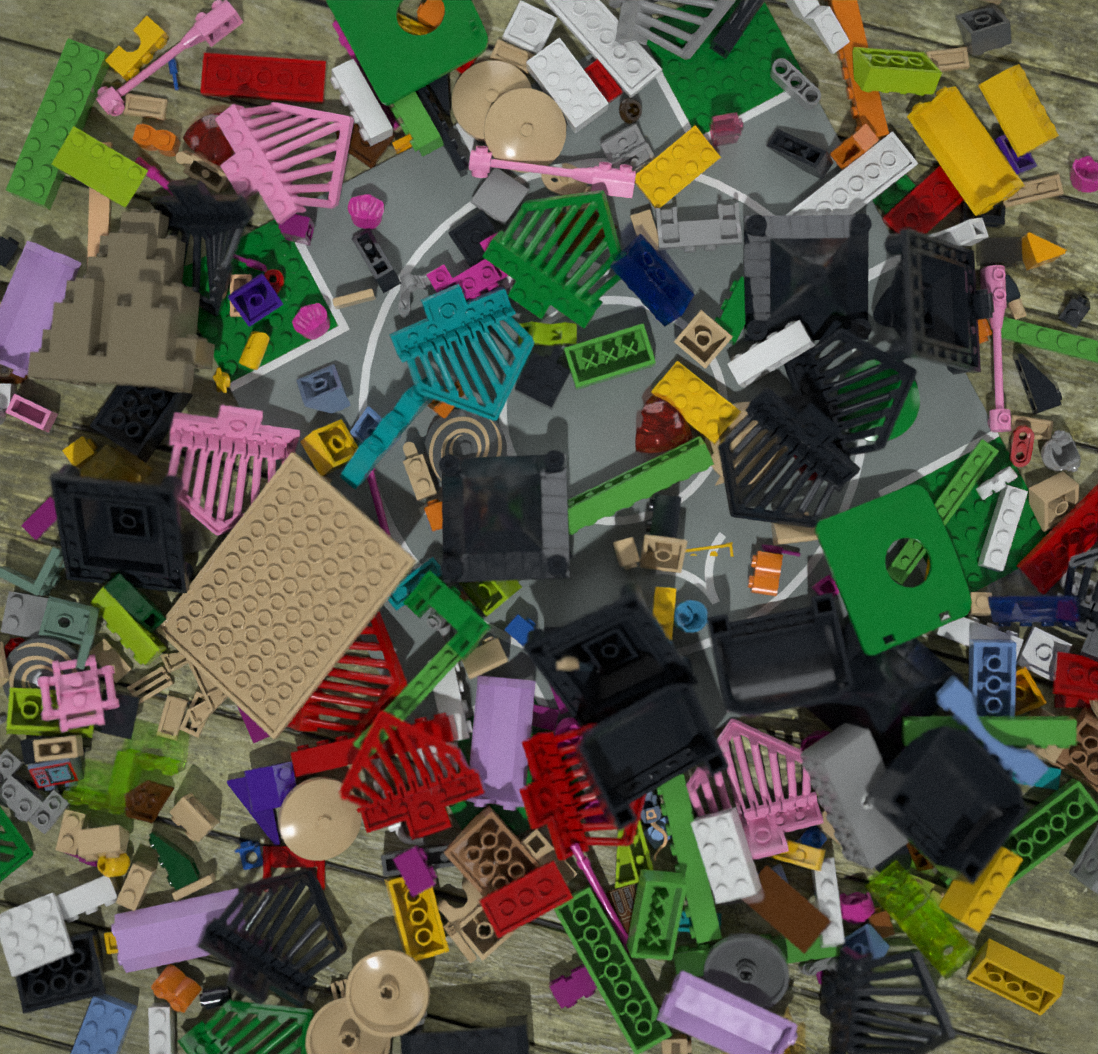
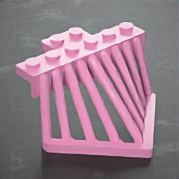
(257, 169)
(232, 432)
(765, 823)

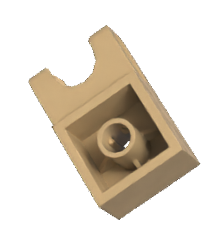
(468, 922)

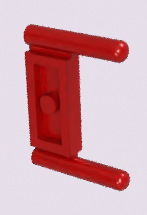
(284, 858)

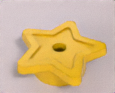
(222, 380)

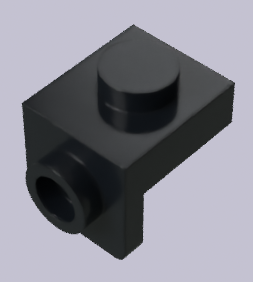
(1075, 309)

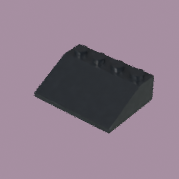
(139, 417)
(65, 979)

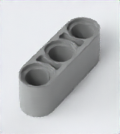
(792, 74)

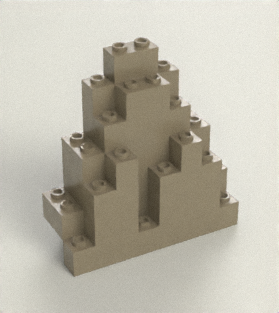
(127, 315)

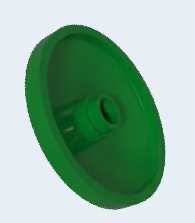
(907, 415)

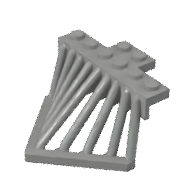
(637, 19)

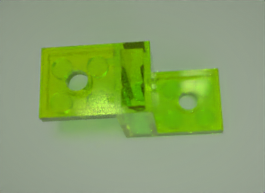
(124, 777)
(921, 919)

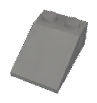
(25, 614)

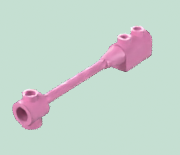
(207, 27)
(602, 177)
(994, 280)

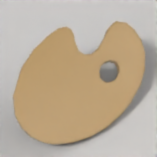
(564, 185)

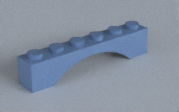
(1022, 761)

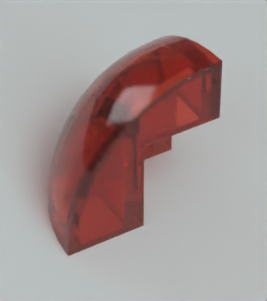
(209, 139)
(661, 427)

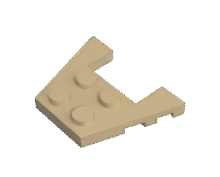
(213, 695)

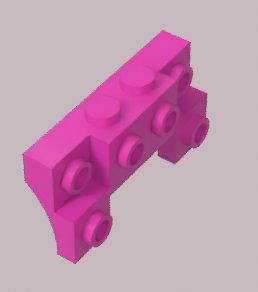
(473, 280)

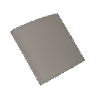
(627, 148)
(499, 196)

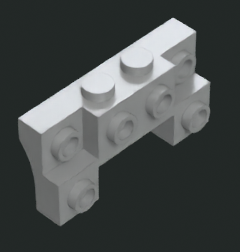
(699, 233)
(24, 799)

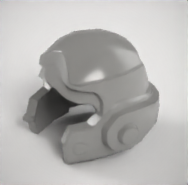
(1061, 453)

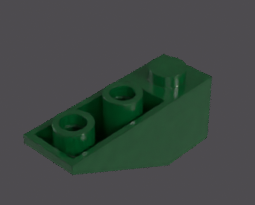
(135, 603)
(178, 864)

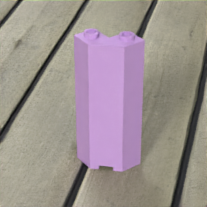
(29, 303)
(499, 726)
(168, 930)
(724, 1019)

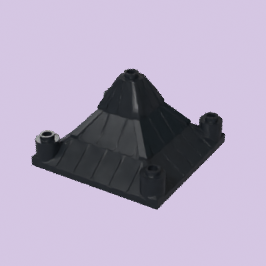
(806, 272)
(931, 302)
(505, 518)
(121, 530)
(627, 656)
(885, 690)

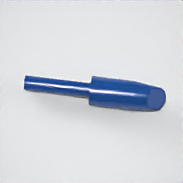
(173, 71)

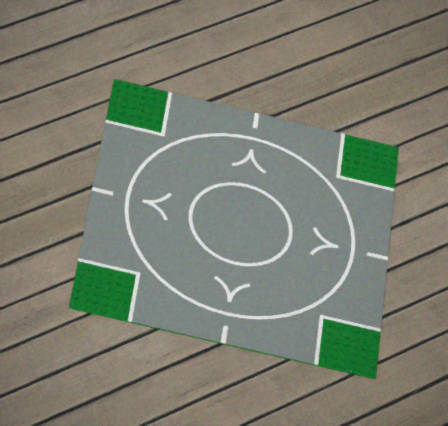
(599, 423)

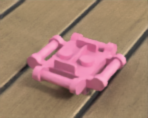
(78, 694)

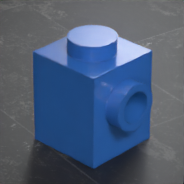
(519, 628)

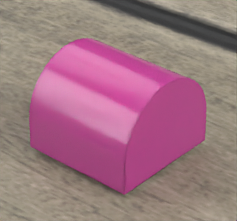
(825, 586)

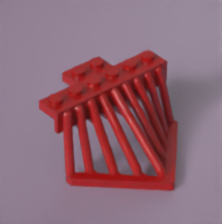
(308, 716)
(551, 797)
(422, 806)

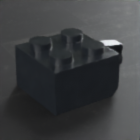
(543, 379)

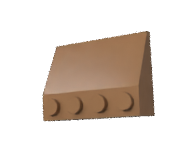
(1082, 759)
(490, 853)

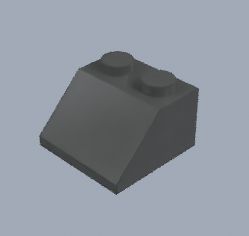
(984, 29)

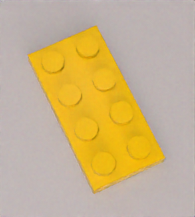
(676, 167)
(696, 402)

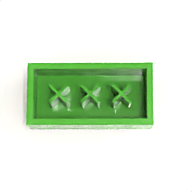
(609, 356)
(656, 914)

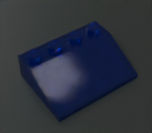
(1035, 609)

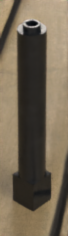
(735, 27)

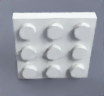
(34, 934)

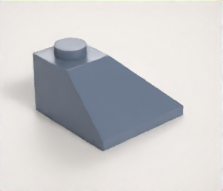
(323, 390)

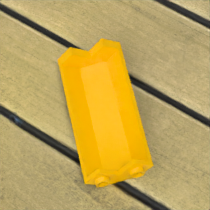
(965, 150)

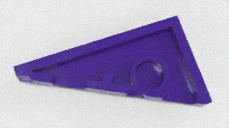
(265, 818)

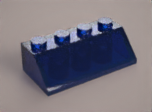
(652, 280)

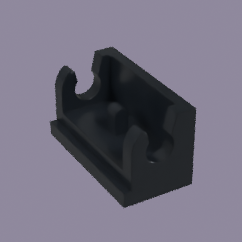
(994, 218)

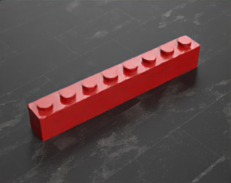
(343, 751)

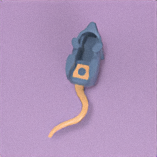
(651, 814)

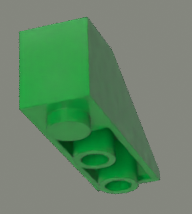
(733, 313)

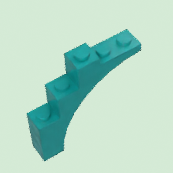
(385, 435)

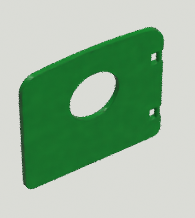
(402, 61)
(856, 553)

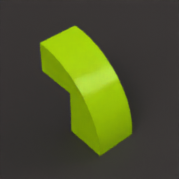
(551, 334)

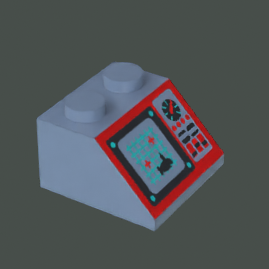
(56, 772)

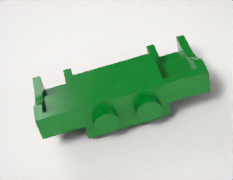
(460, 614)

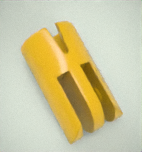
(254, 350)

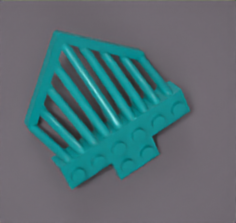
(450, 320)

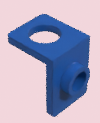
(812, 837)
(246, 847)

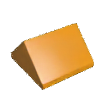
(1039, 251)
(1026, 692)

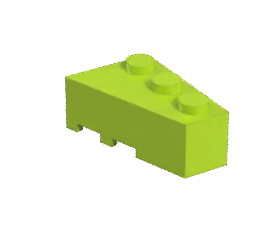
(631, 859)

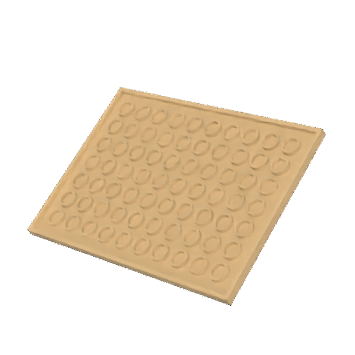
(285, 595)

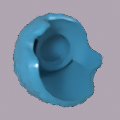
(690, 616)

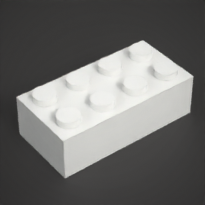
(567, 84)
(726, 855)

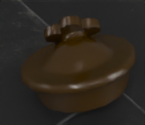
(630, 110)

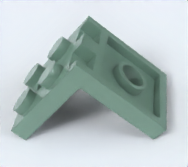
(46, 579)
(78, 630)

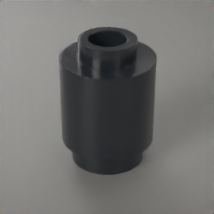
(983, 304)
(215, 996)

